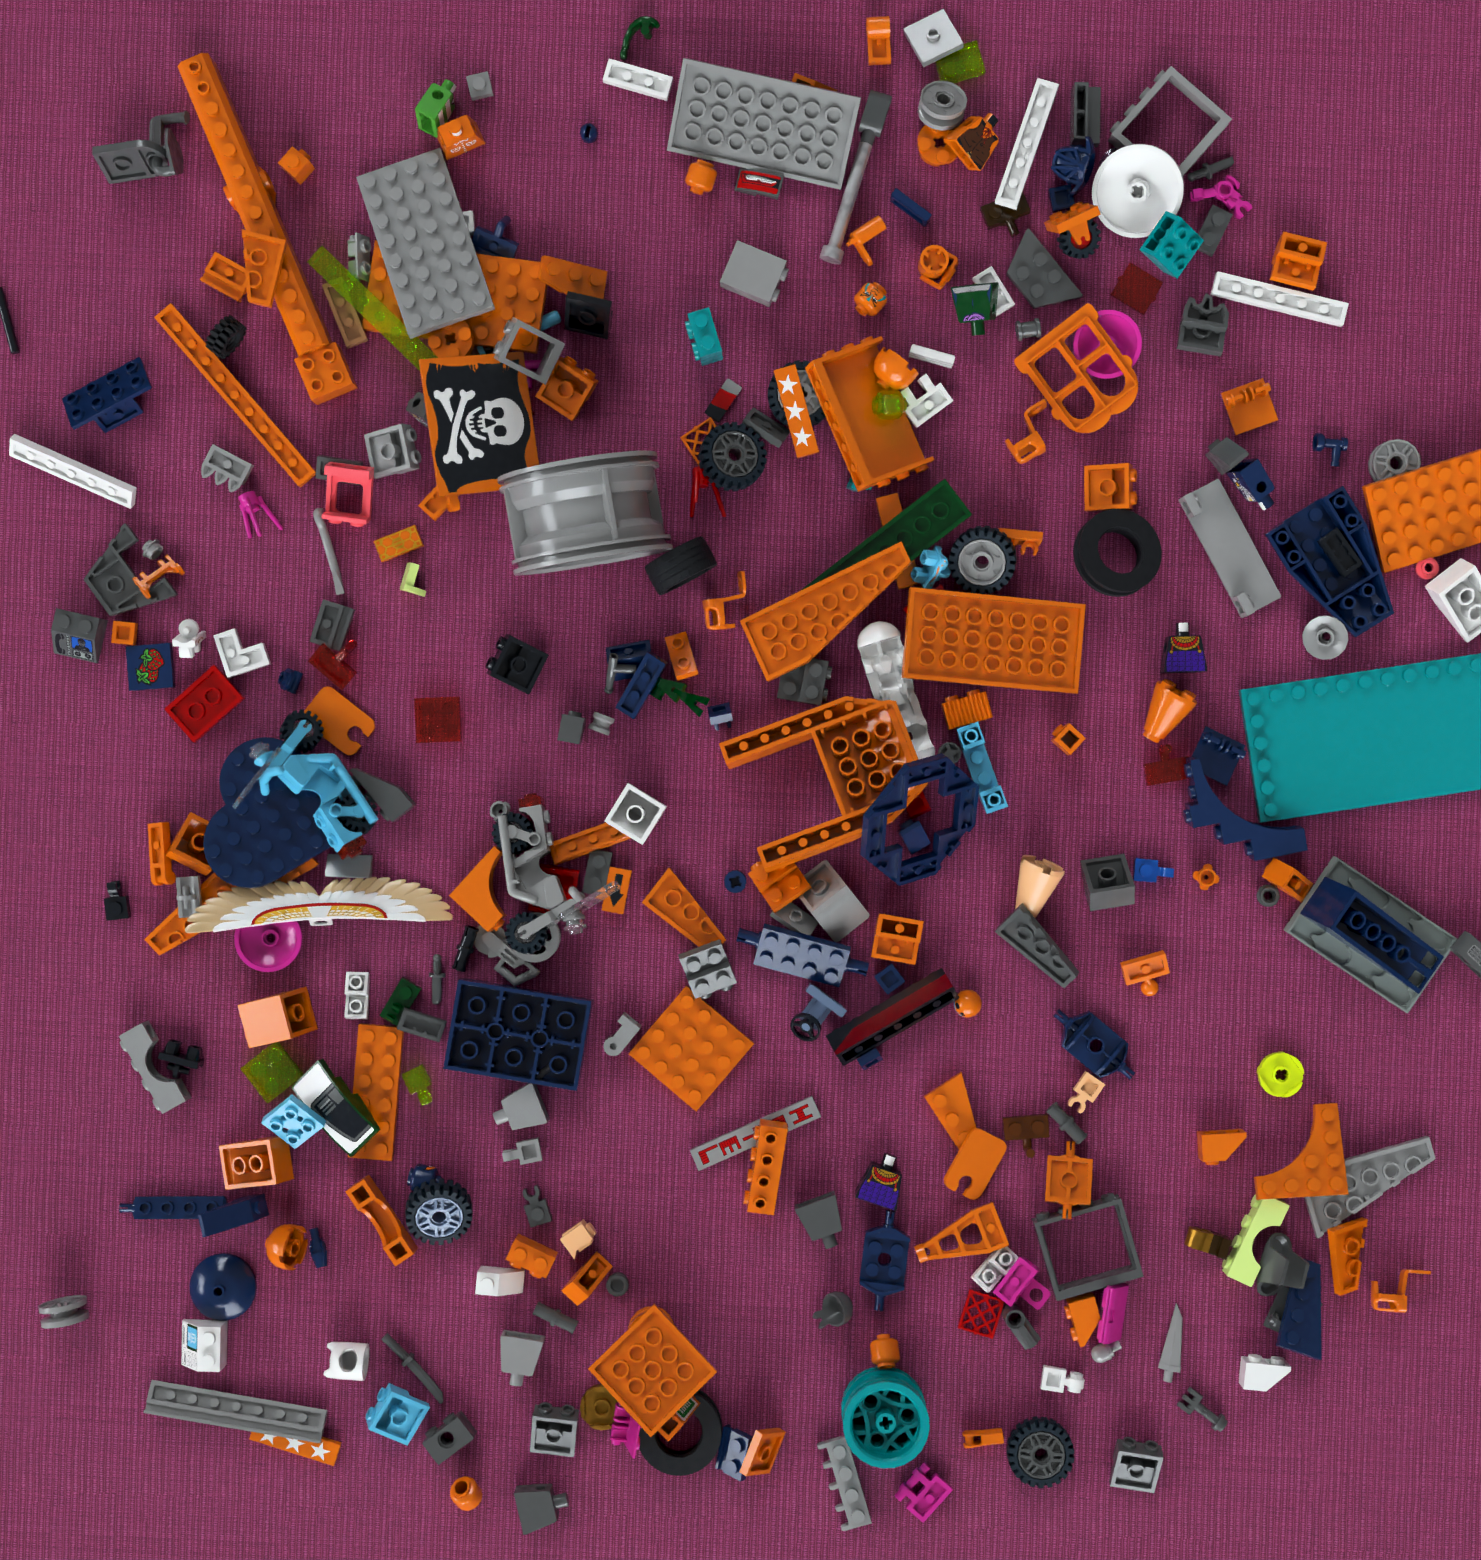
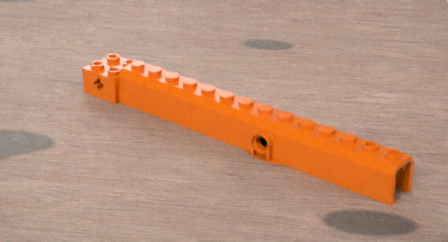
(254, 198)

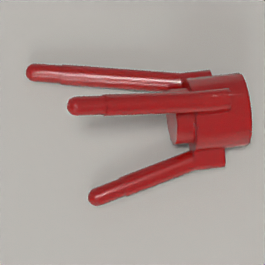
(700, 481)

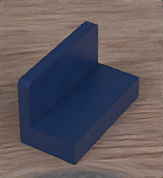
(629, 654)

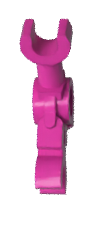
(1225, 192)

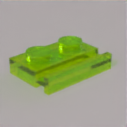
(961, 64)

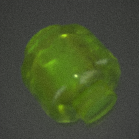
(889, 404)

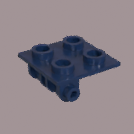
(1218, 755)

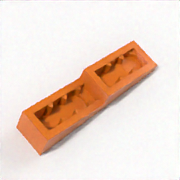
(888, 508)

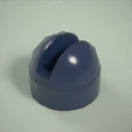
(593, 135)

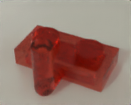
(333, 664)
(1165, 770)

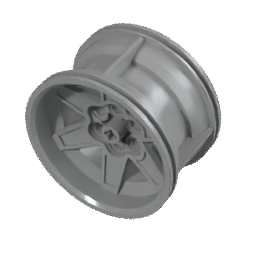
(584, 512)

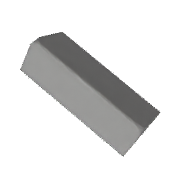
(349, 868)

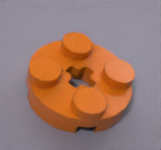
(928, 151)
(463, 345)

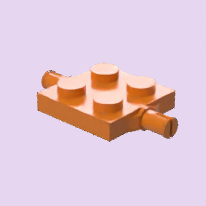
(1068, 1180)

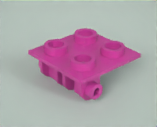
(625, 1430)

